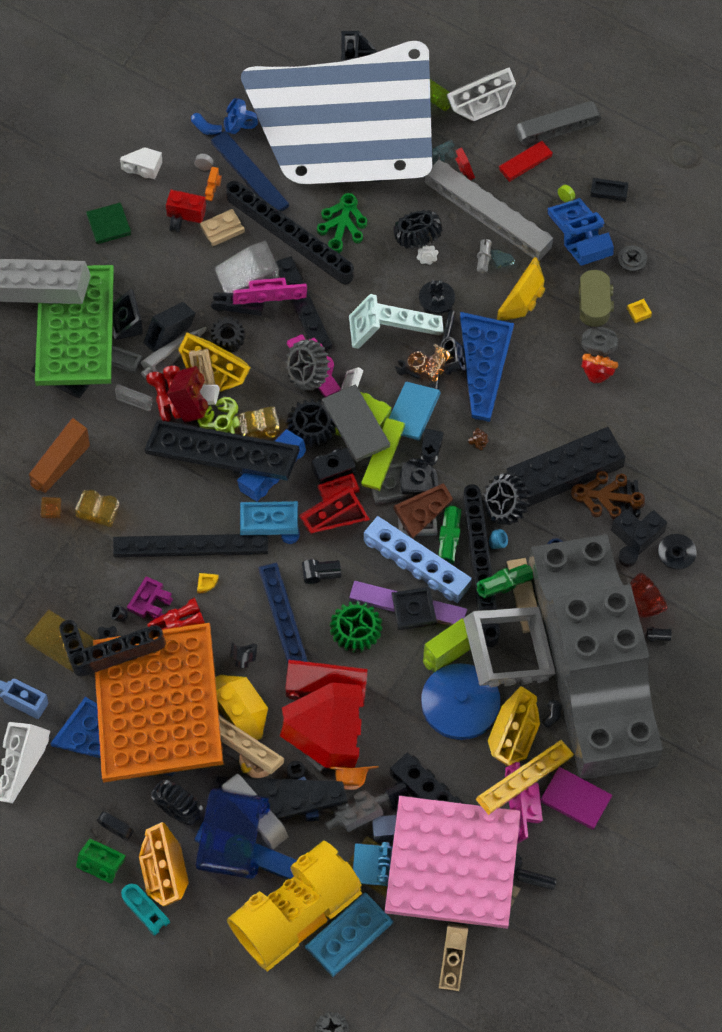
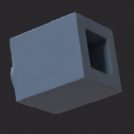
(384, 828)

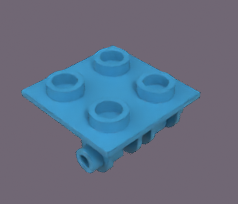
(373, 863)

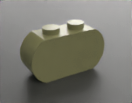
(595, 298)

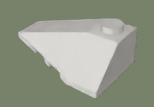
(23, 750)

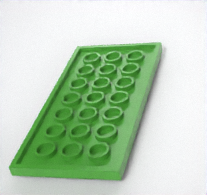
(77, 338)

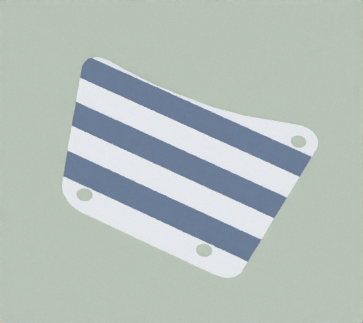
(347, 116)

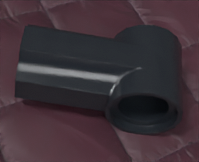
(316, 571)

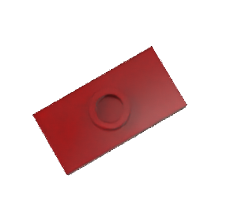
(331, 487)

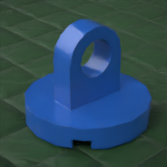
(237, 117)

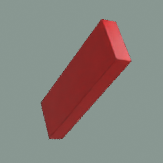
(525, 161)

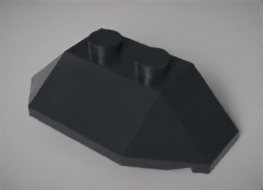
(355, 45)

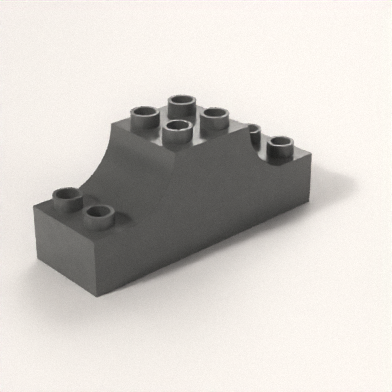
(596, 656)

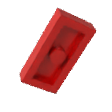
(464, 165)

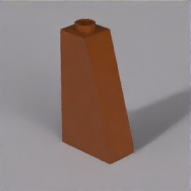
(60, 456)

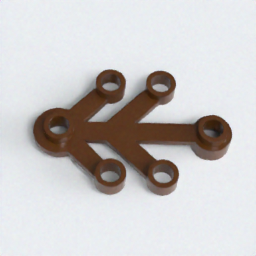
(605, 495)

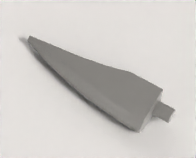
(166, 355)

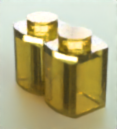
(259, 423)
(97, 508)

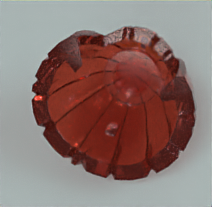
(647, 597)

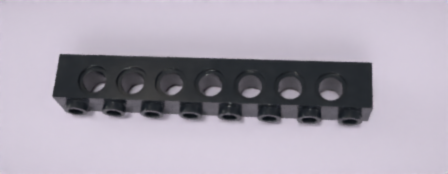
(410, 764)

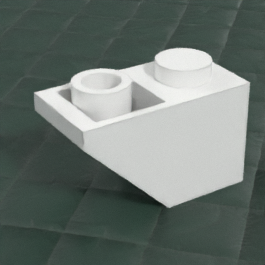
(142, 162)

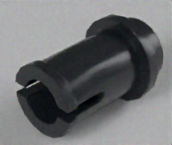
(658, 634)

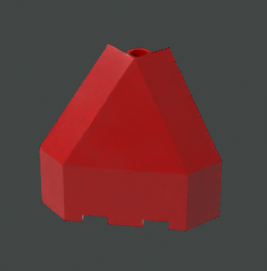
(326, 724)

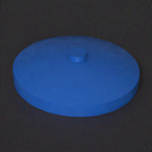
(458, 704)

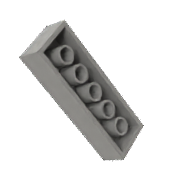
(43, 281)

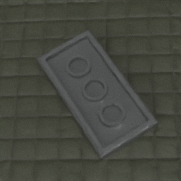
(356, 423)

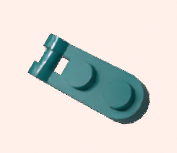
(144, 908)

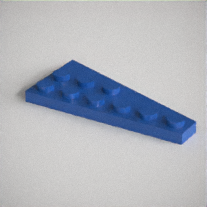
(485, 354)
(82, 731)

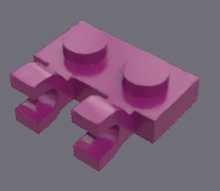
(146, 595)

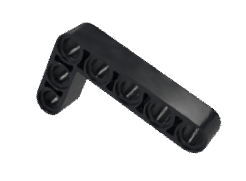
(108, 649)

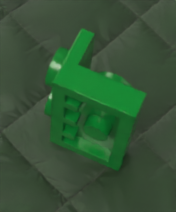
(100, 860)

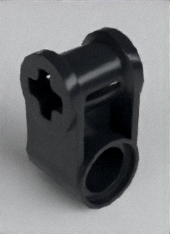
(456, 360)
(431, 445)

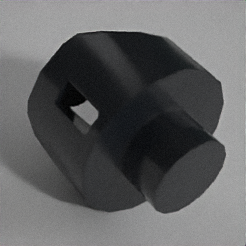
(243, 654)

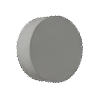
(203, 162)

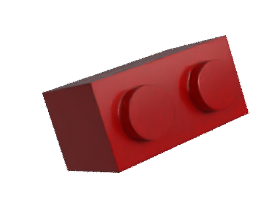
(186, 205)

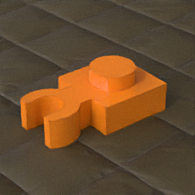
(213, 181)

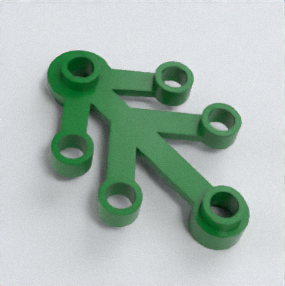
(342, 221)

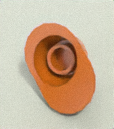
(353, 777)

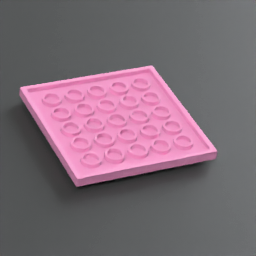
(452, 862)

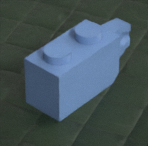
(23, 697)

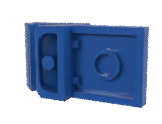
(581, 231)

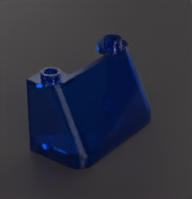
(231, 833)

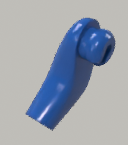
(204, 127)

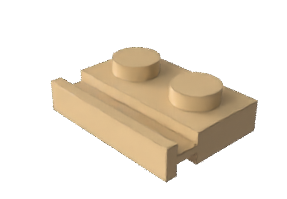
(222, 227)

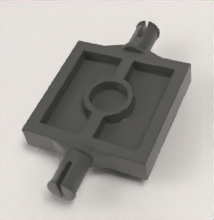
(358, 811)

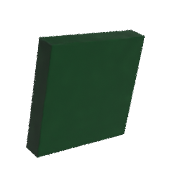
(108, 223)

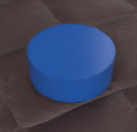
(290, 538)

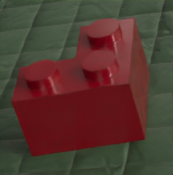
(186, 394)

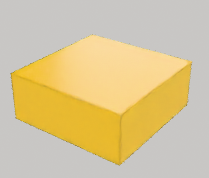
(639, 311)

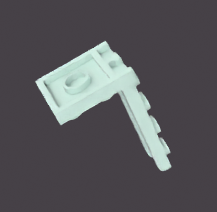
(369, 315)

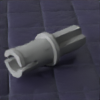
(484, 256)

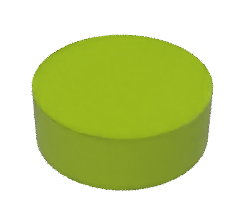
(566, 193)

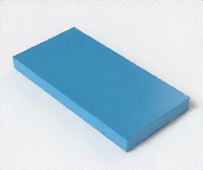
(349, 934)

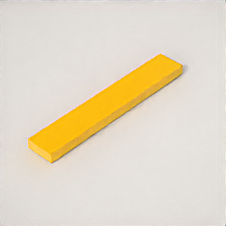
(524, 777)

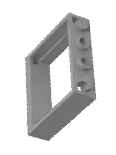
(480, 653)

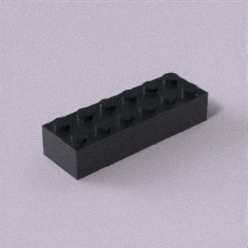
(569, 465)

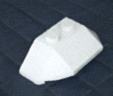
(483, 95)

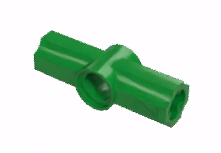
(449, 534)
(505, 580)

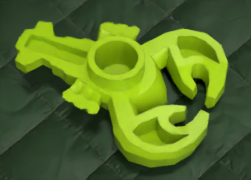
(222, 422)

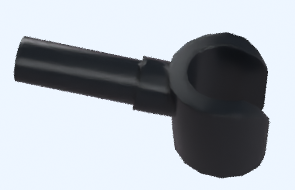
(404, 369)

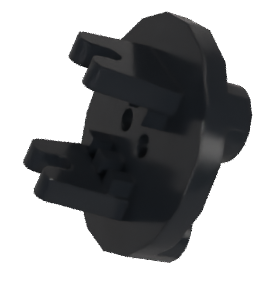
(442, 295)

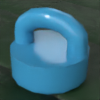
(498, 539)

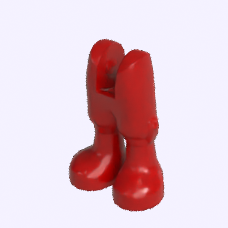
(158, 381)
(172, 617)

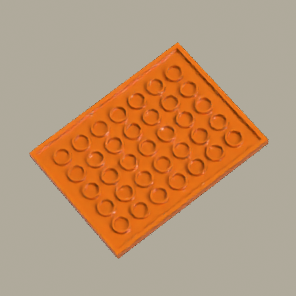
(160, 708)

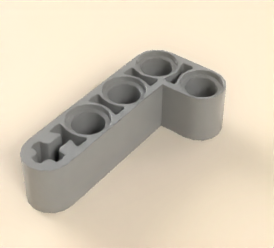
(269, 826)

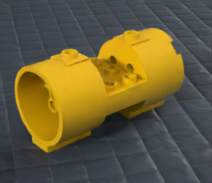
(271, 923)

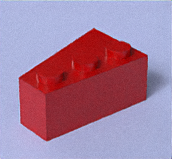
(335, 511)

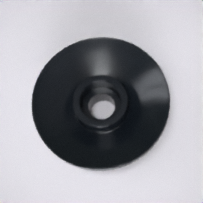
(677, 544)

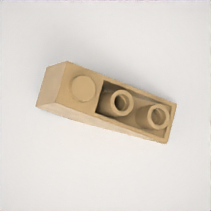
(453, 956)

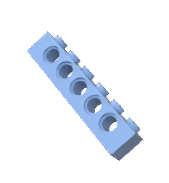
(413, 550)

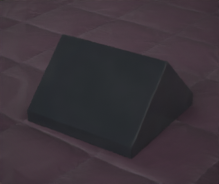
(126, 317)

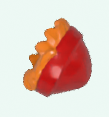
(598, 368)

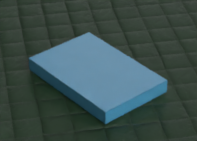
(414, 408)
(268, 518)

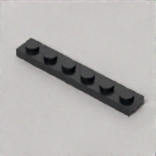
(304, 307)

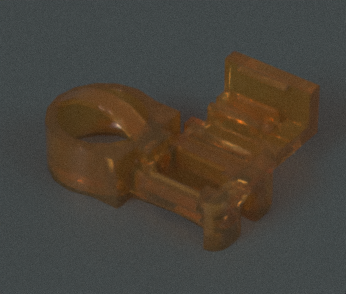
(433, 365)

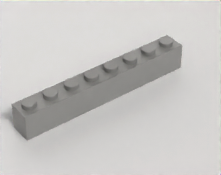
(489, 210)

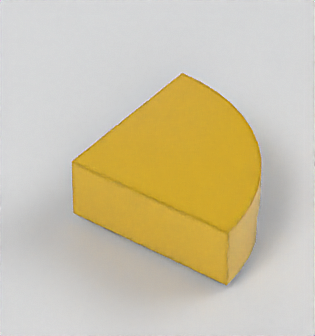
(206, 582)

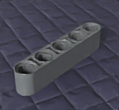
(557, 123)

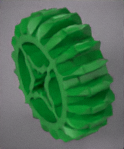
(343, 619)

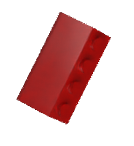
(308, 677)

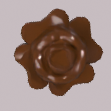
(479, 439)

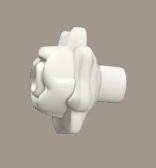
(427, 254)

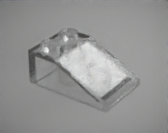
(249, 264)

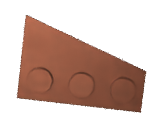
(422, 509)

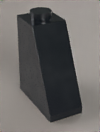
(168, 326)

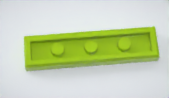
(381, 461)

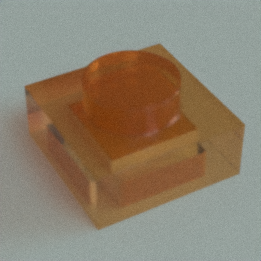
(51, 507)

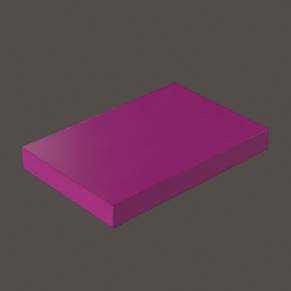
(576, 798)

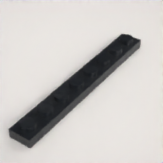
(189, 545)

